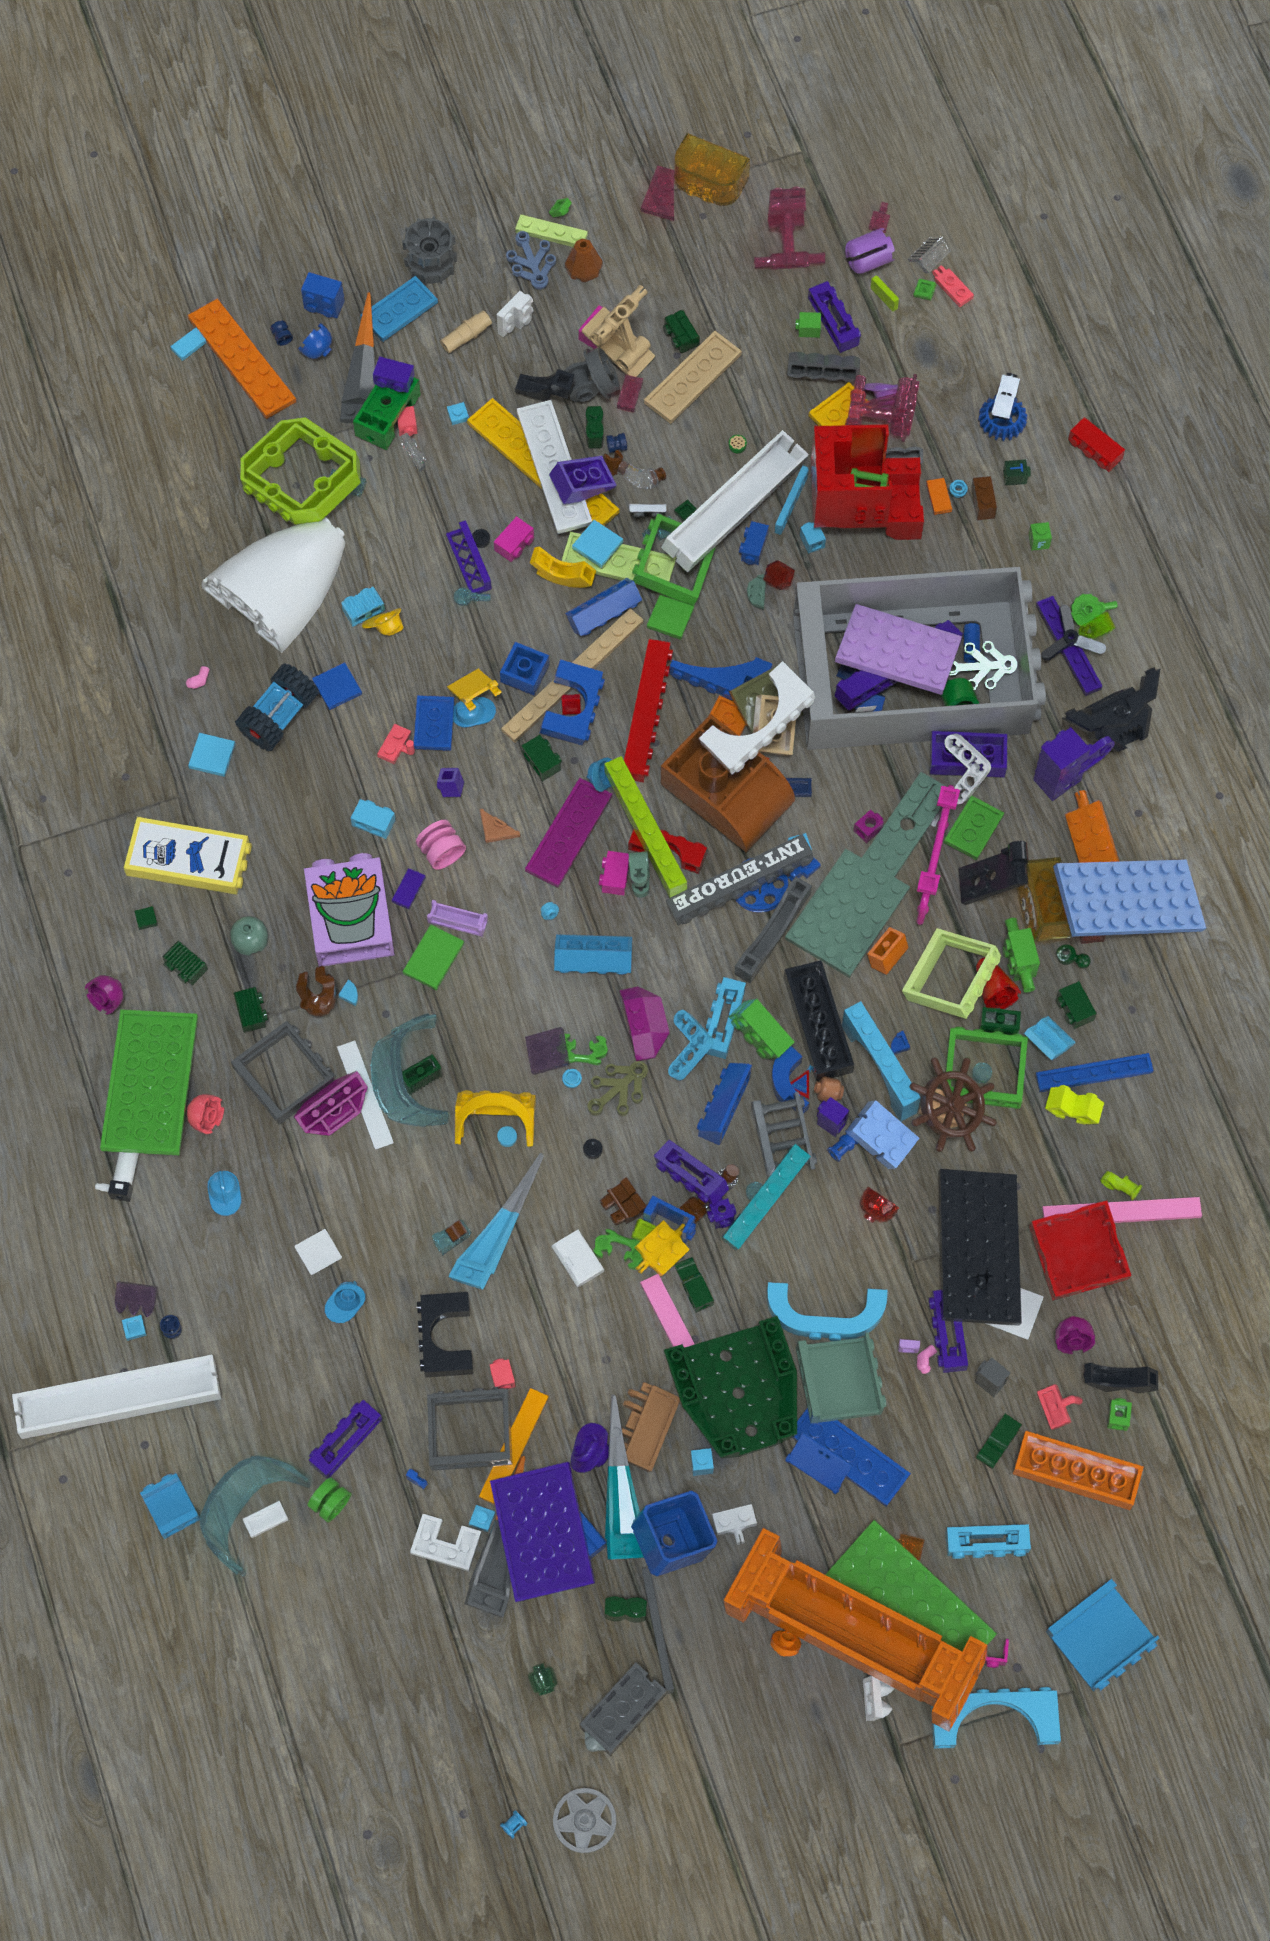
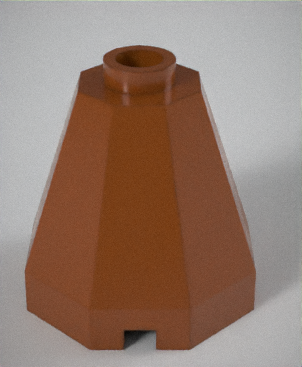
(583, 261)

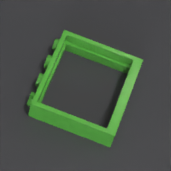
(660, 585)
(978, 1035)

